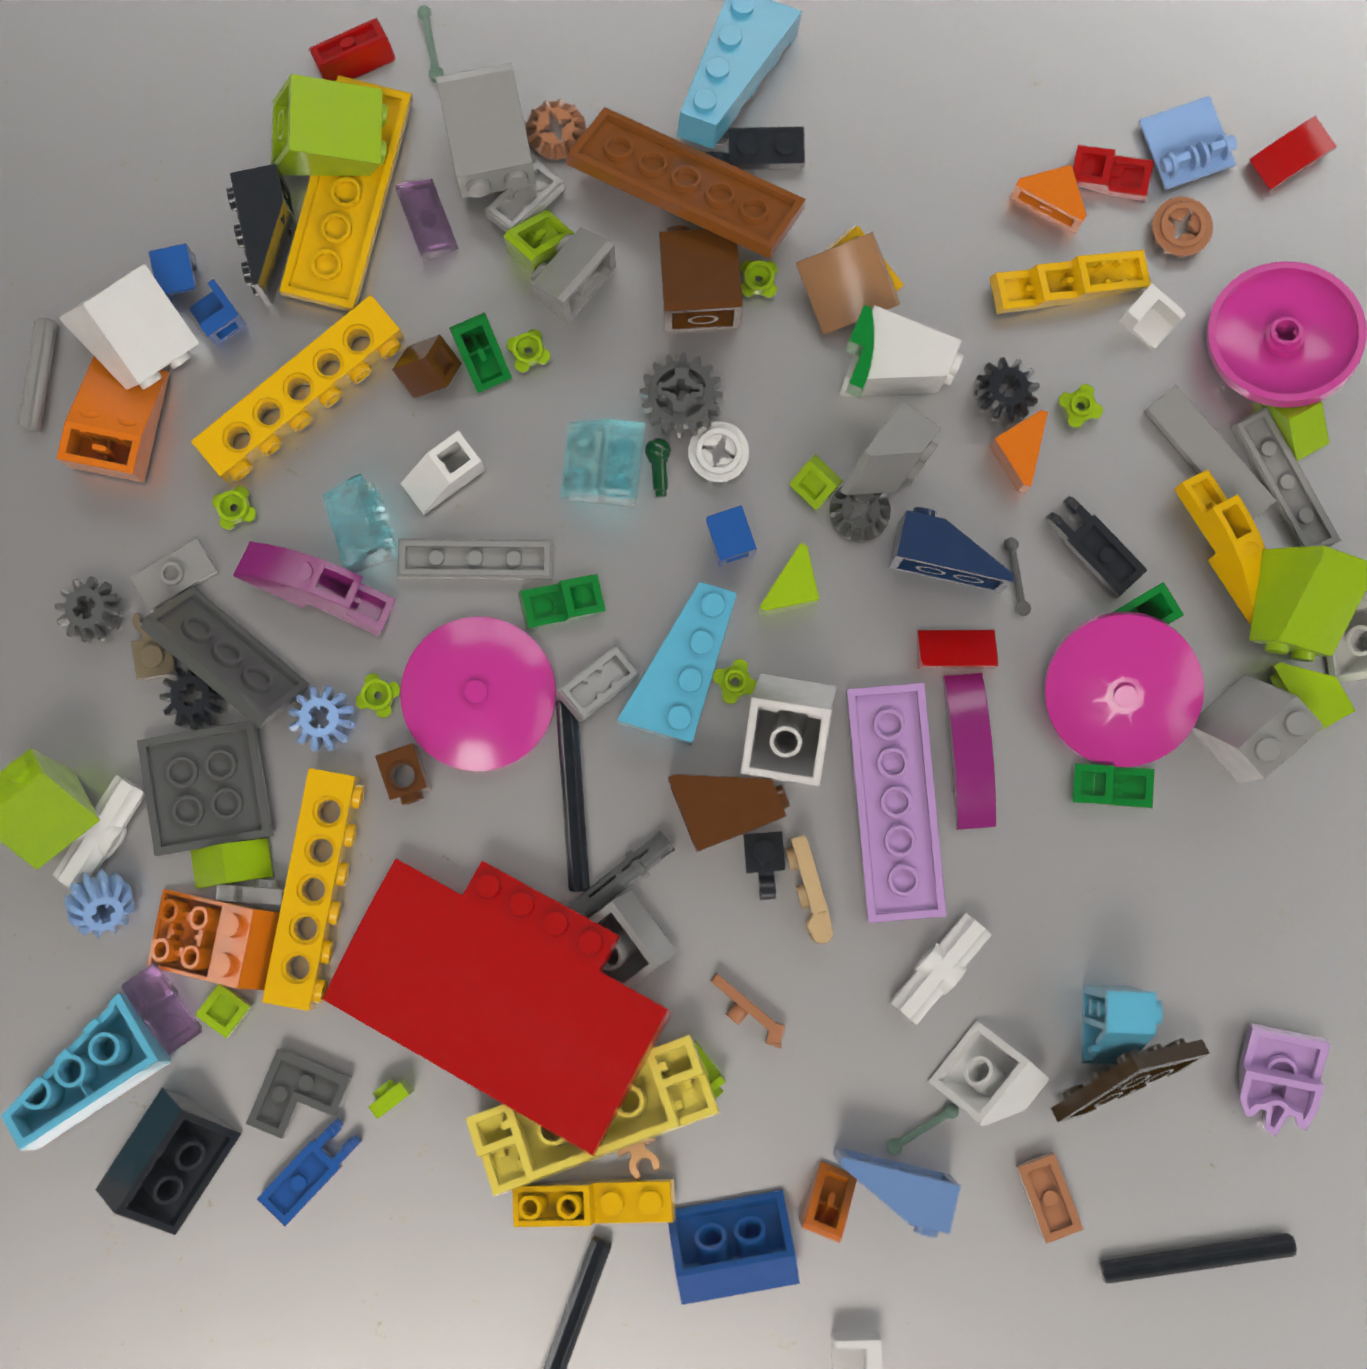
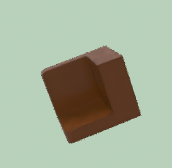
(427, 366)

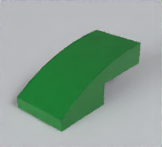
(861, 344)
(561, 602)
(1113, 785)

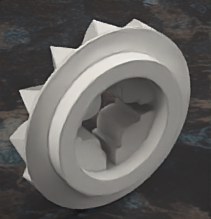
(735, 445)

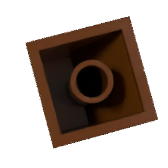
(699, 280)
(726, 806)

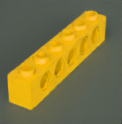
(277, 391)
(282, 985)

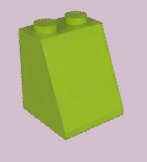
(327, 128)
(1306, 600)
(42, 808)

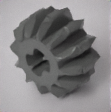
(77, 603)

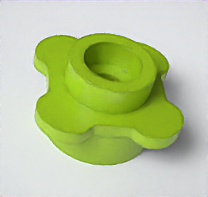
(751, 270)
(532, 340)
(1077, 416)
(223, 504)
(733, 692)
(367, 697)

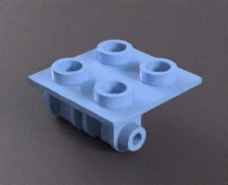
(1188, 142)

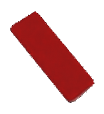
(353, 52)
(957, 649)

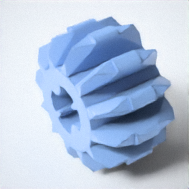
(308, 720)
(99, 903)

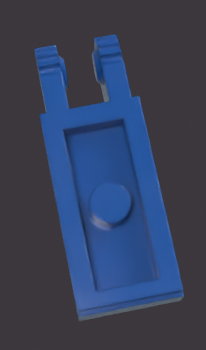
(305, 1175)

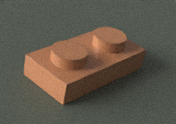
(1049, 1197)

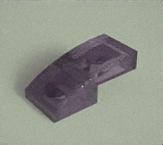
(161, 1008)

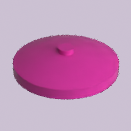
(1286, 334)
(1124, 689)
(478, 694)

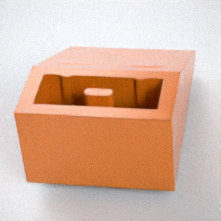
(112, 427)
(213, 940)

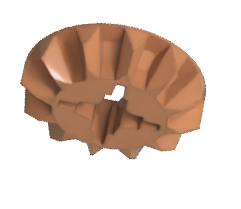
(548, 144)
(1199, 224)

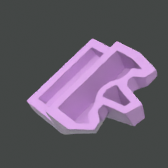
(1281, 1075)

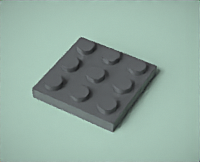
(205, 788)

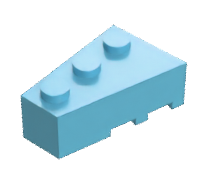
(1117, 1021)

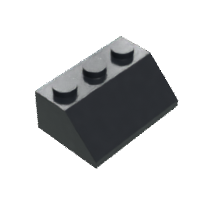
(167, 1162)

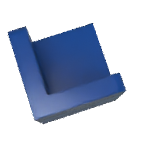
(174, 269)
(217, 315)
(731, 535)

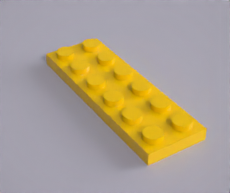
(342, 221)

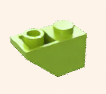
(1316, 690)

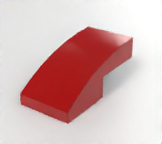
(1292, 153)
(1112, 174)

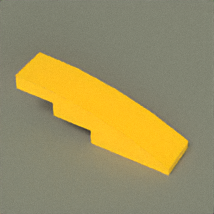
(1070, 281)

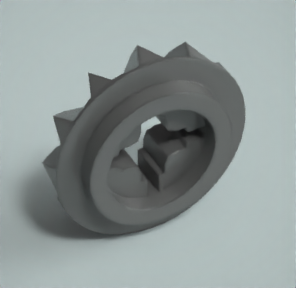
(858, 528)

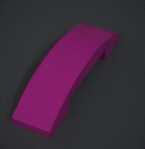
(971, 751)

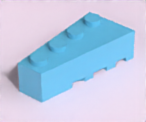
(736, 59)
(679, 677)
(96, 1069)

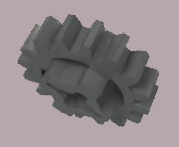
(696, 397)

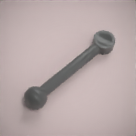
(1022, 608)

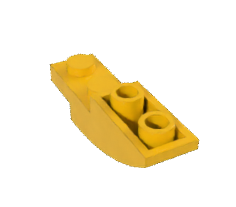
(1231, 535)
(594, 1202)

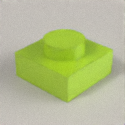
(815, 482)
(224, 1010)
(389, 1096)

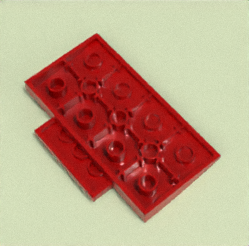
(501, 996)

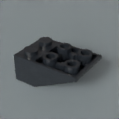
(265, 226)

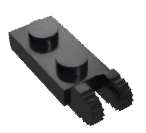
(763, 147)
(1098, 548)

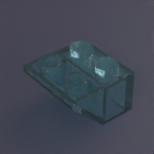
(603, 462)
(357, 524)

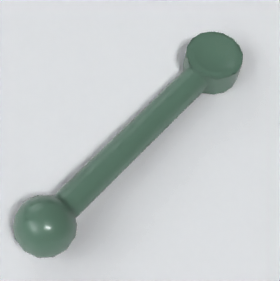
(424, 14)
(896, 1145)

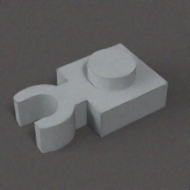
(263, 893)

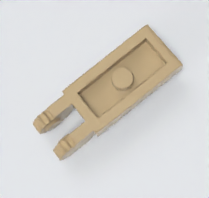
(810, 891)

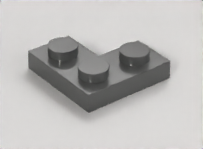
(292, 1082)

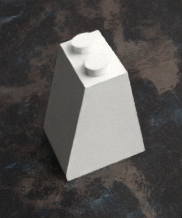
(132, 329)
(907, 358)

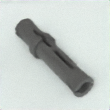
(623, 875)

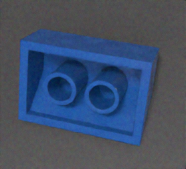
(733, 1247)

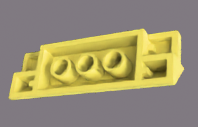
(665, 1097)

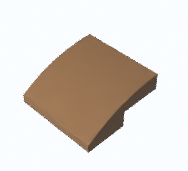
(845, 281)

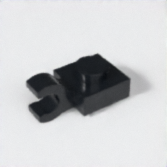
(764, 856)

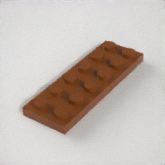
(686, 182)

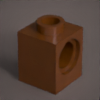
(389, 764)

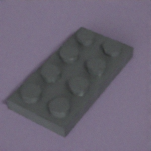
(225, 656)

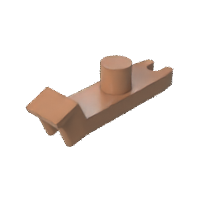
(743, 1007)

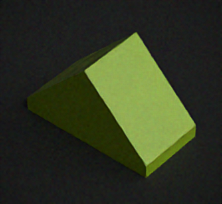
(536, 239)
(1302, 427)
(794, 586)
(232, 863)

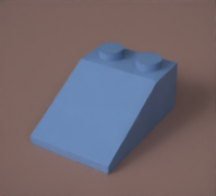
(915, 1193)

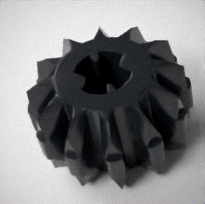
(1016, 380)
(184, 709)

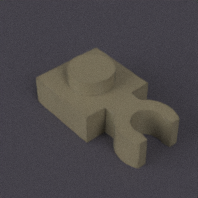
(149, 656)

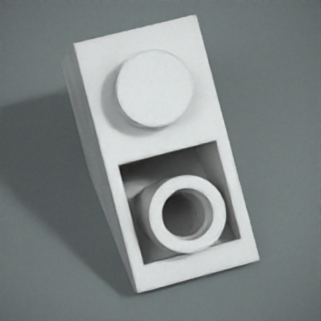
(442, 472)

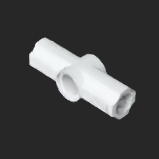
(106, 836)
(940, 968)

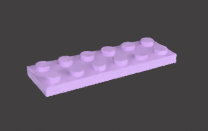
(895, 803)

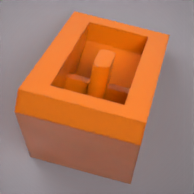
(1053, 196)
(1019, 450)
(828, 1202)

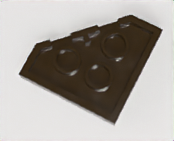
(1129, 1076)

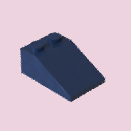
(941, 551)

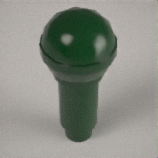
(657, 453)

